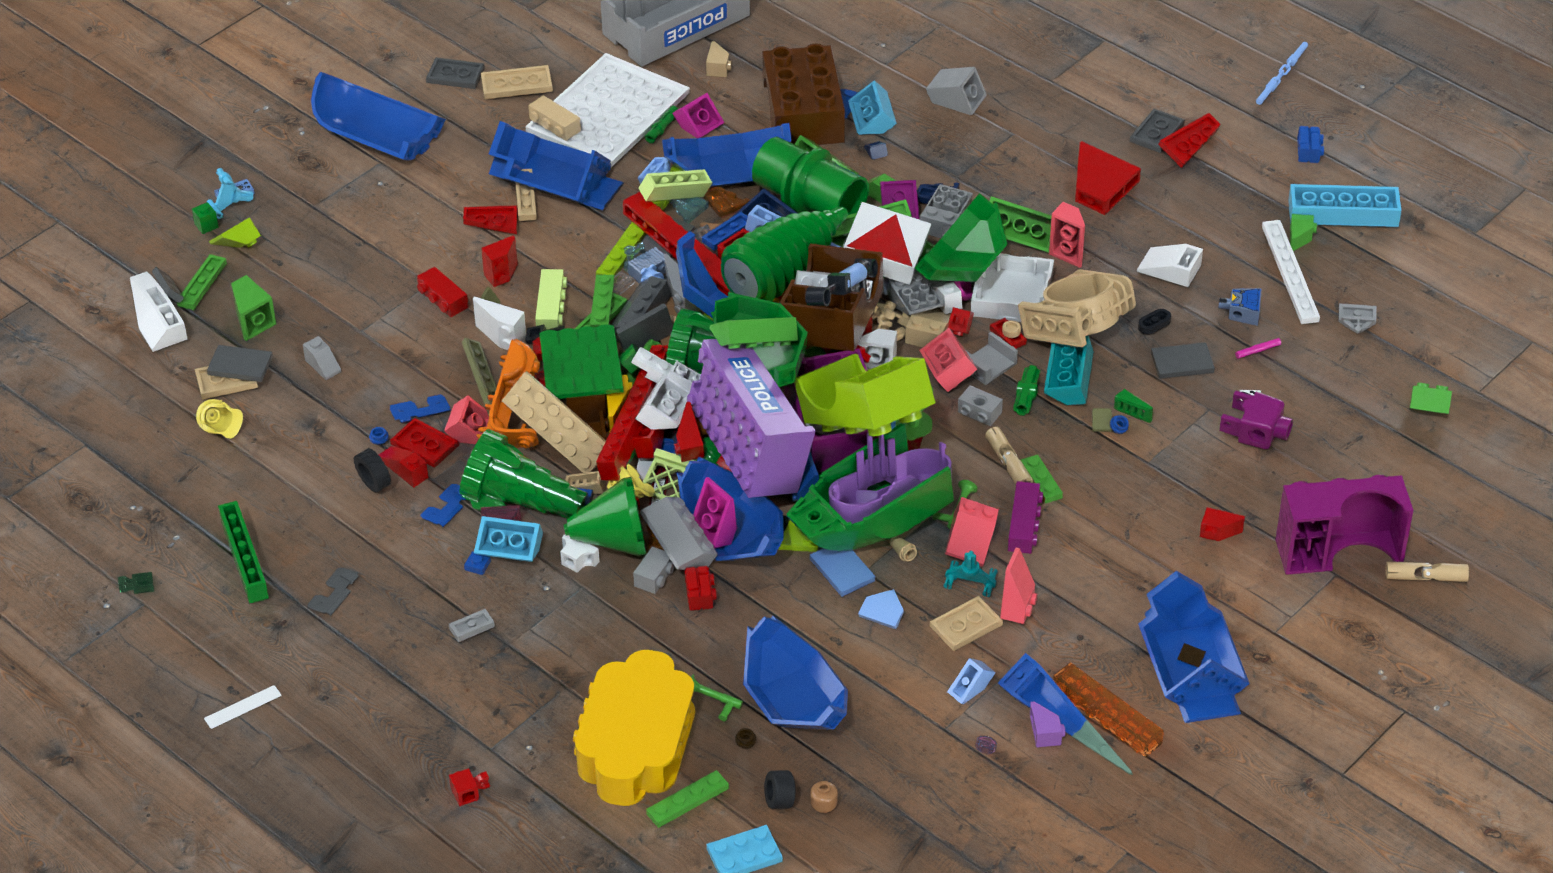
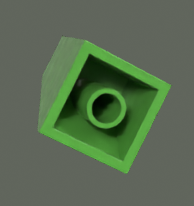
(253, 307)

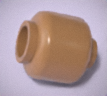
(823, 796)

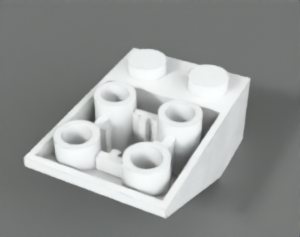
(1172, 263)

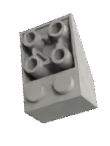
(945, 208)
(915, 297)

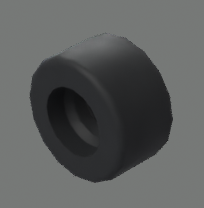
(779, 789)

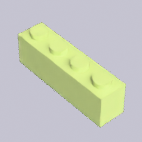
(675, 185)
(550, 298)

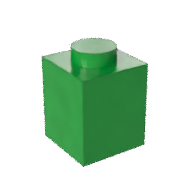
(205, 218)

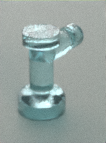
(630, 252)

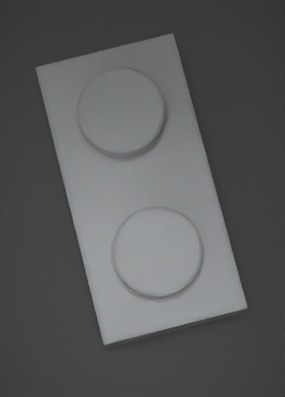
(471, 625)

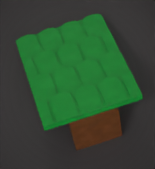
(582, 368)

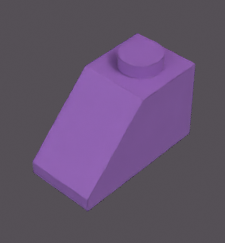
(1045, 726)

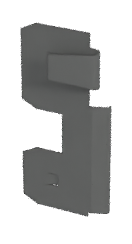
(339, 580)

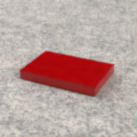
(425, 441)

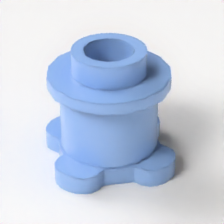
(650, 271)

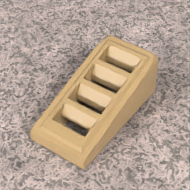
(590, 480)

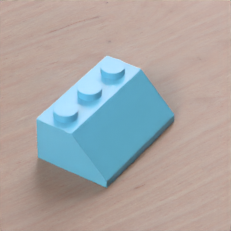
(872, 110)
(508, 539)

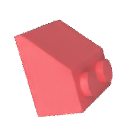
(465, 420)

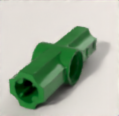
(1026, 390)

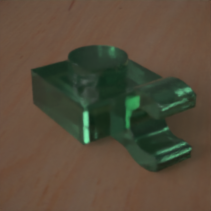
(139, 583)

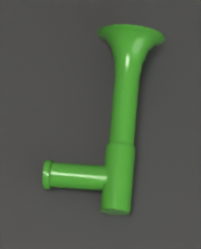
(966, 488)
(724, 698)

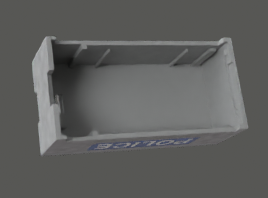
(662, 26)

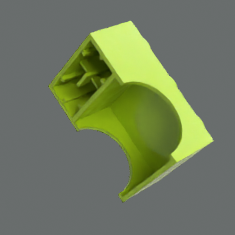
(861, 399)

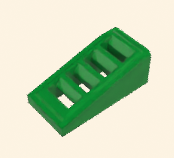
(1133, 406)

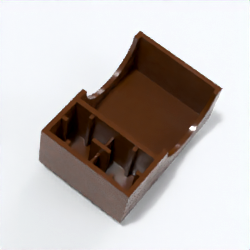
(805, 92)
(846, 317)

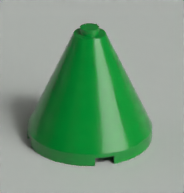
(610, 520)

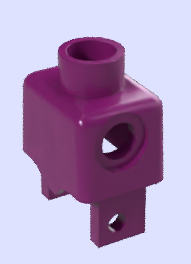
(1261, 420)

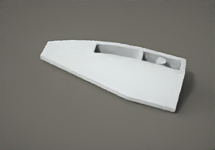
(156, 313)

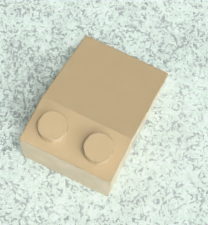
(926, 326)

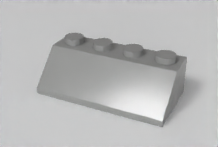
(679, 533)

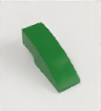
(627, 357)

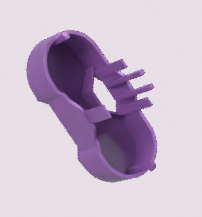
(905, 471)

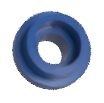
(1122, 421)
(378, 435)

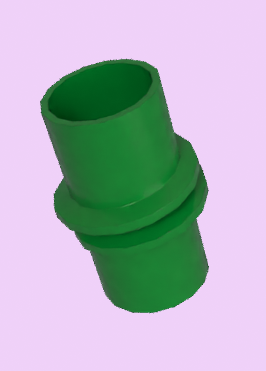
(807, 178)

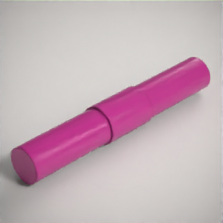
(1258, 348)

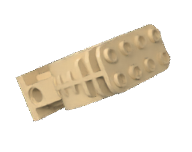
(1077, 307)

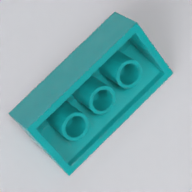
(1069, 373)

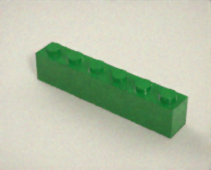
(243, 552)

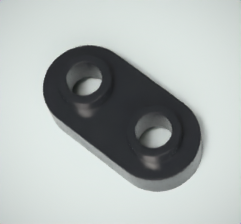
(1154, 321)

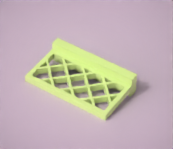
(669, 461)

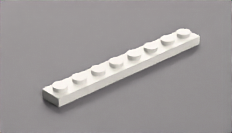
(1290, 272)

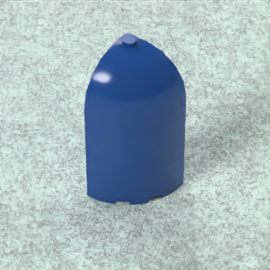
(373, 118)

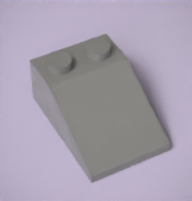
(674, 283)

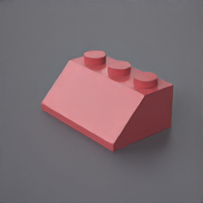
(1067, 234)

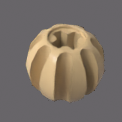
(884, 323)

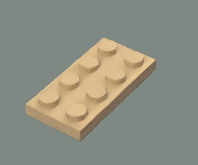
(516, 82)

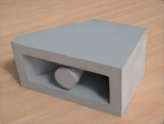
(321, 358)

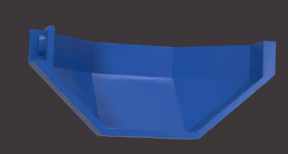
(724, 157)
(695, 279)
(757, 518)
(791, 679)

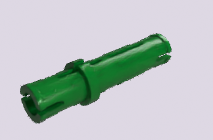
(659, 127)

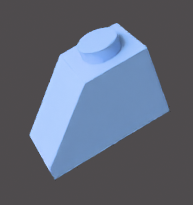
(971, 680)

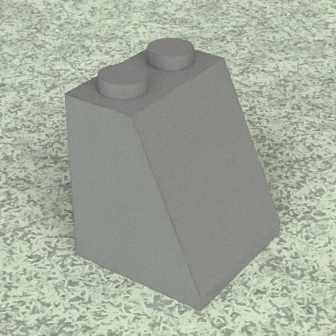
(957, 89)

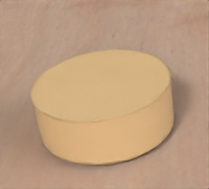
(1011, 329)

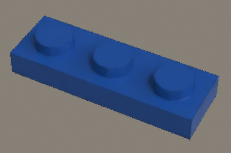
(725, 231)

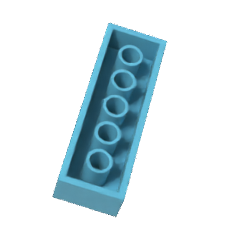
(1346, 204)

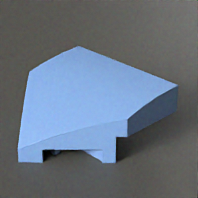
(883, 609)

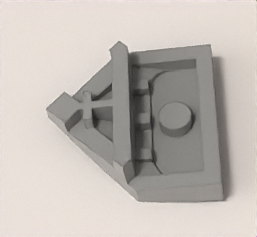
(1357, 317)

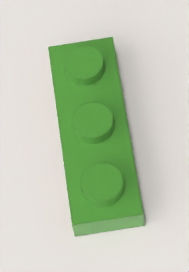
(1041, 475)

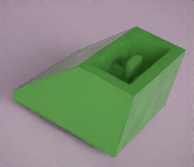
(1430, 399)

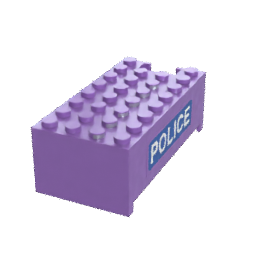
(750, 420)

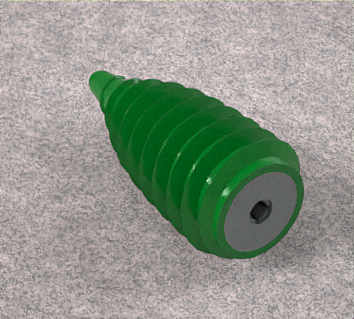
(770, 255)

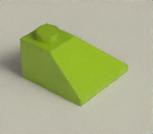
(238, 236)

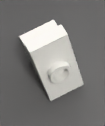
(578, 554)

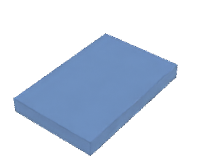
(842, 570)

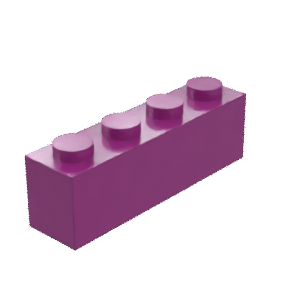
(1024, 517)

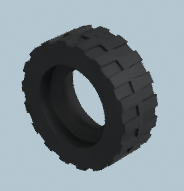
(372, 470)

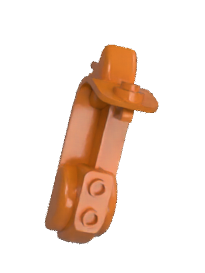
(517, 361)

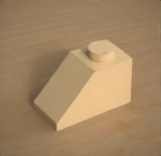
(718, 61)

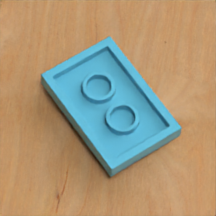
(745, 851)

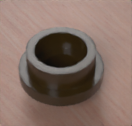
(745, 738)

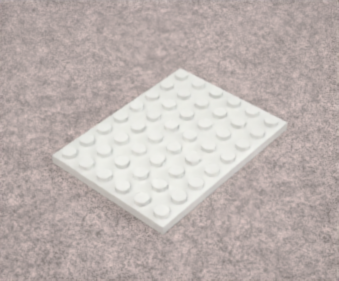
(614, 107)

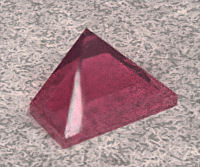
(502, 512)

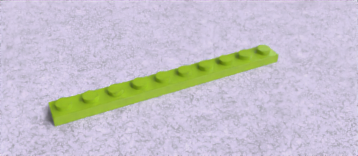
(631, 237)

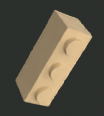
(554, 118)

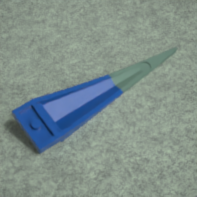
(1031, 683)

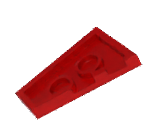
(492, 217)

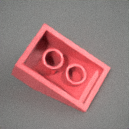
(948, 360)
(971, 530)
(1018, 590)

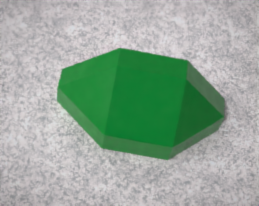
(967, 245)
(780, 361)

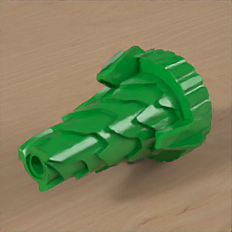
(687, 338)
(503, 474)

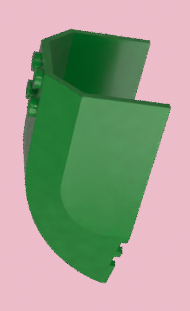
(830, 531)

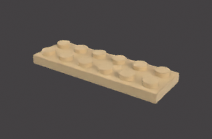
(555, 422)

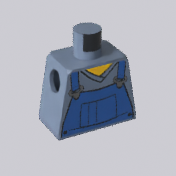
(1243, 305)

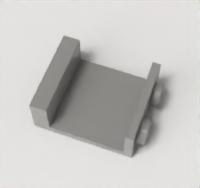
(993, 359)

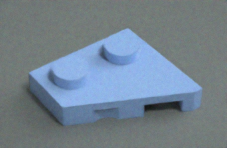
(657, 165)

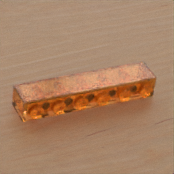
(1109, 710)

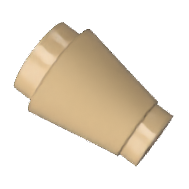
(903, 548)

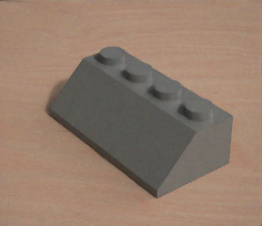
(646, 297)

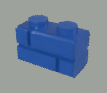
(1310, 144)

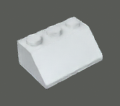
(664, 405)

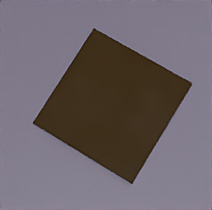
(1191, 655)

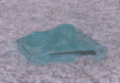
(689, 207)

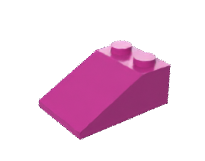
(716, 514)

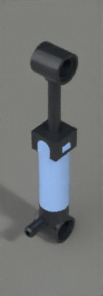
(842, 282)

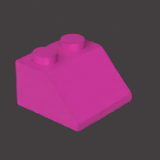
(699, 116)

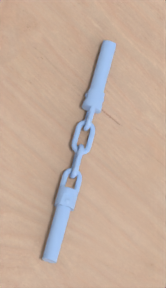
(1272, 85)

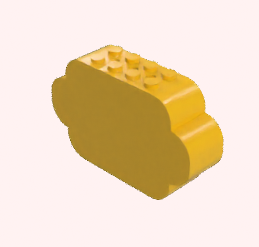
(634, 727)

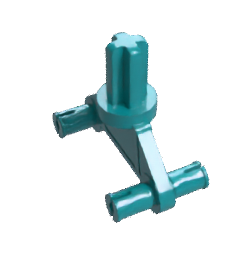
(970, 571)

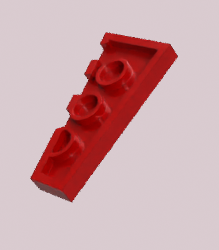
(1189, 139)

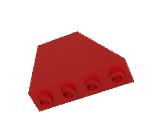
(1103, 178)

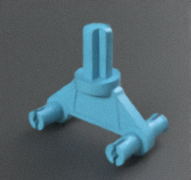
(228, 193)

